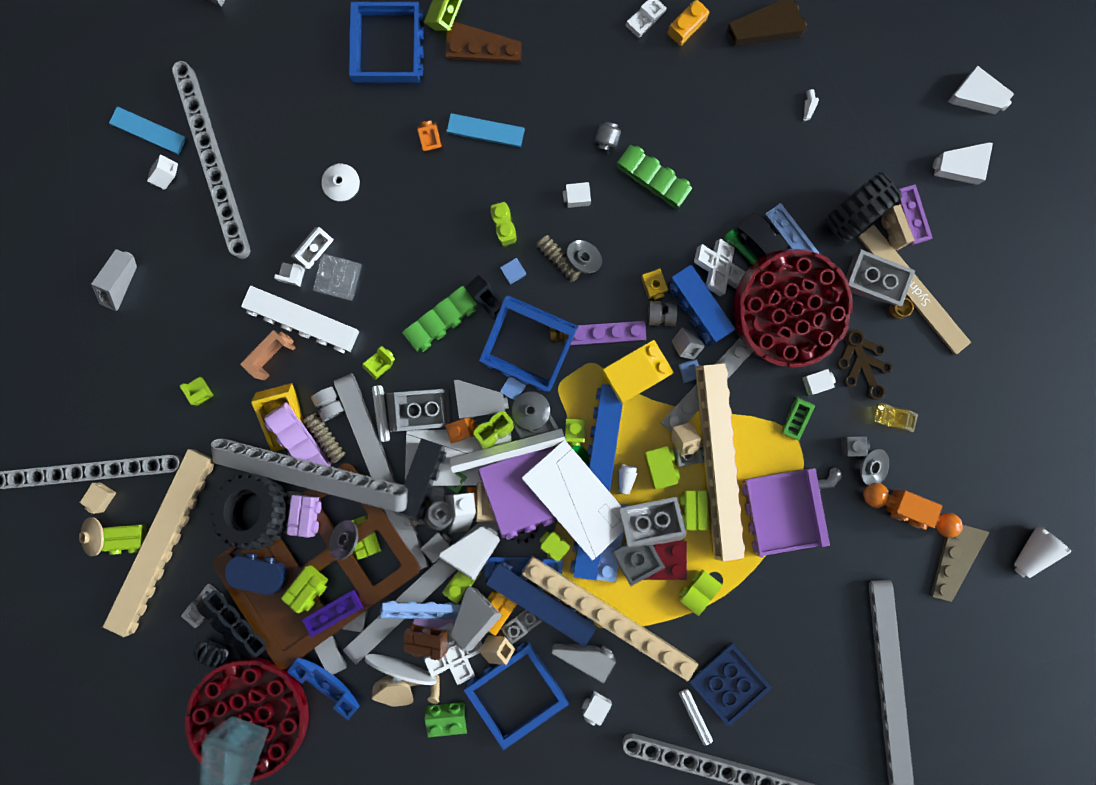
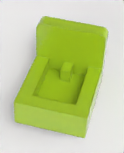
(379, 362)

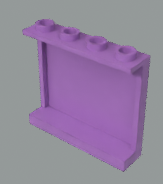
(511, 498)
(785, 512)

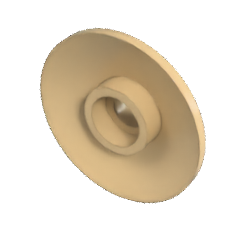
(91, 536)

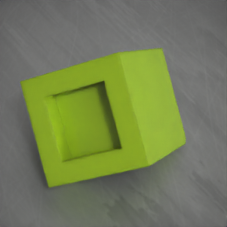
(196, 391)

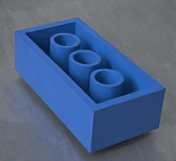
(700, 305)

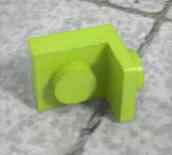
(575, 431)

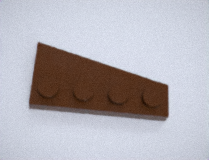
(479, 45)

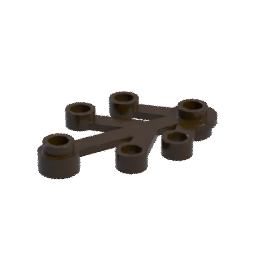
(863, 361)

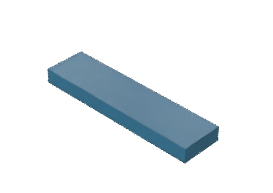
(148, 130)
(485, 130)

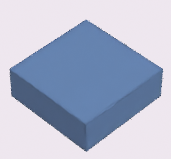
(513, 271)
(688, 370)
(512, 388)

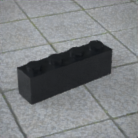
(421, 478)

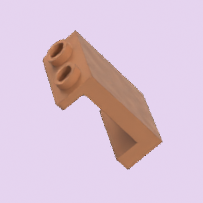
(264, 352)

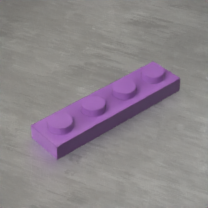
(610, 333)

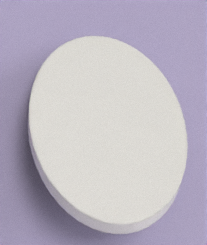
(400, 669)

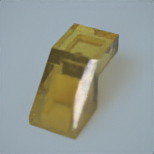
(896, 417)

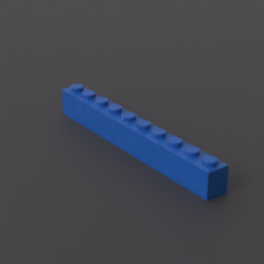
(601, 464)

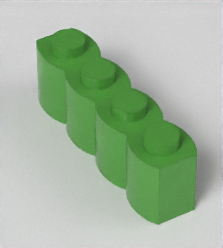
(654, 177)
(440, 318)

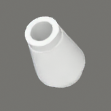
(627, 476)

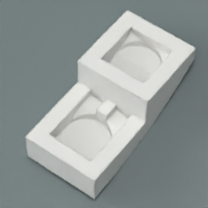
(645, 17)

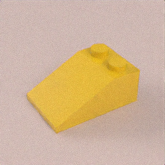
(637, 371)
(270, 399)

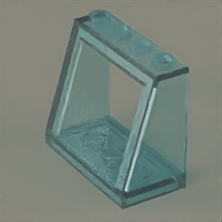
(232, 753)

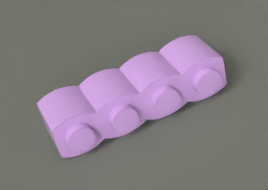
(294, 435)

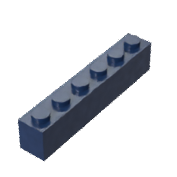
(540, 603)

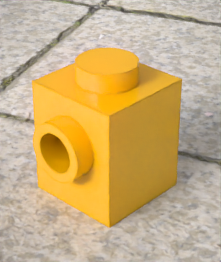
(654, 284)

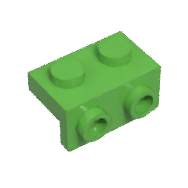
(445, 719)

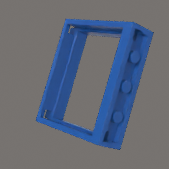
(384, 8)
(541, 316)
(534, 721)

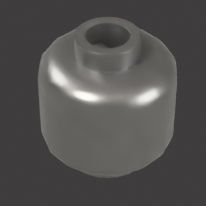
(607, 135)

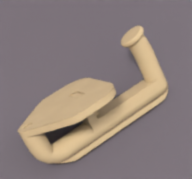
(400, 693)

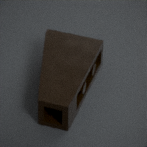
(768, 24)

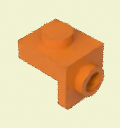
(461, 429)

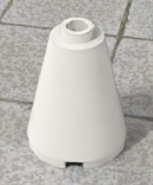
(1040, 552)

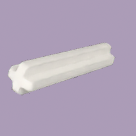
(381, 415)
(695, 716)

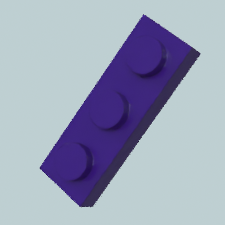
(332, 613)

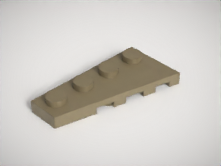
(956, 560)

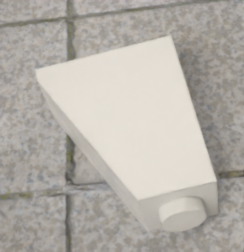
(982, 93)
(964, 164)
(463, 511)
(472, 551)

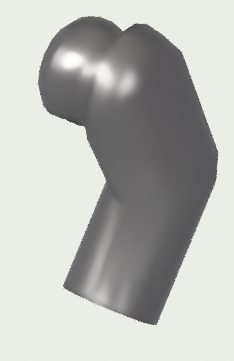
(832, 479)

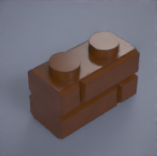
(426, 641)

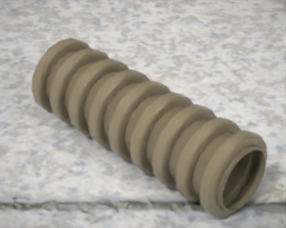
(558, 257)
(324, 437)

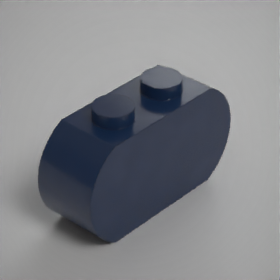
(256, 574)

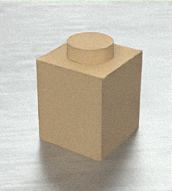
(685, 439)
(97, 498)
(497, 650)

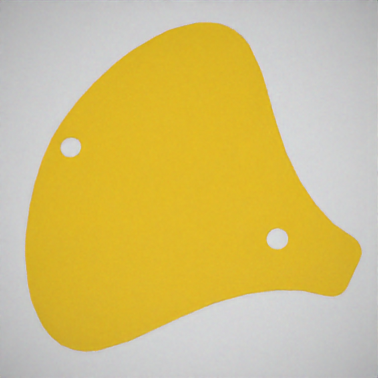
(758, 453)

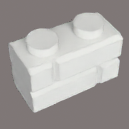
(312, 247)

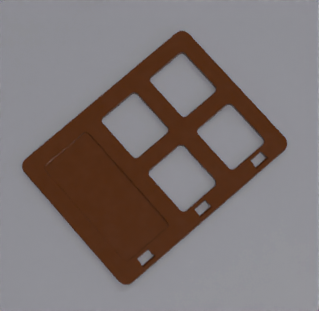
(283, 626)

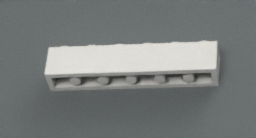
(299, 318)

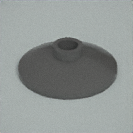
(584, 256)
(541, 410)
(874, 467)
(343, 539)

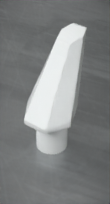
(810, 104)

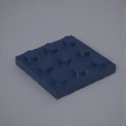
(730, 684)

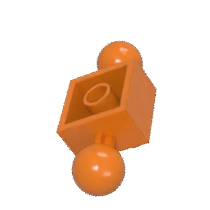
(913, 508)

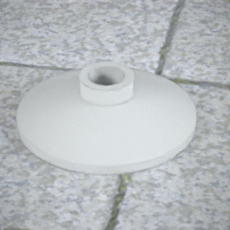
(343, 190)

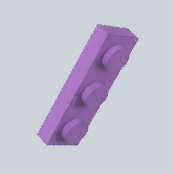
(915, 214)

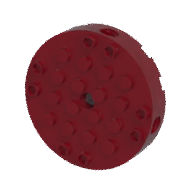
(765, 304)
(261, 693)

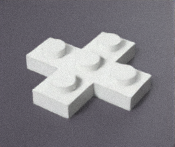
(719, 266)
(454, 659)

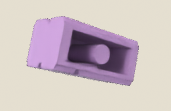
(303, 515)

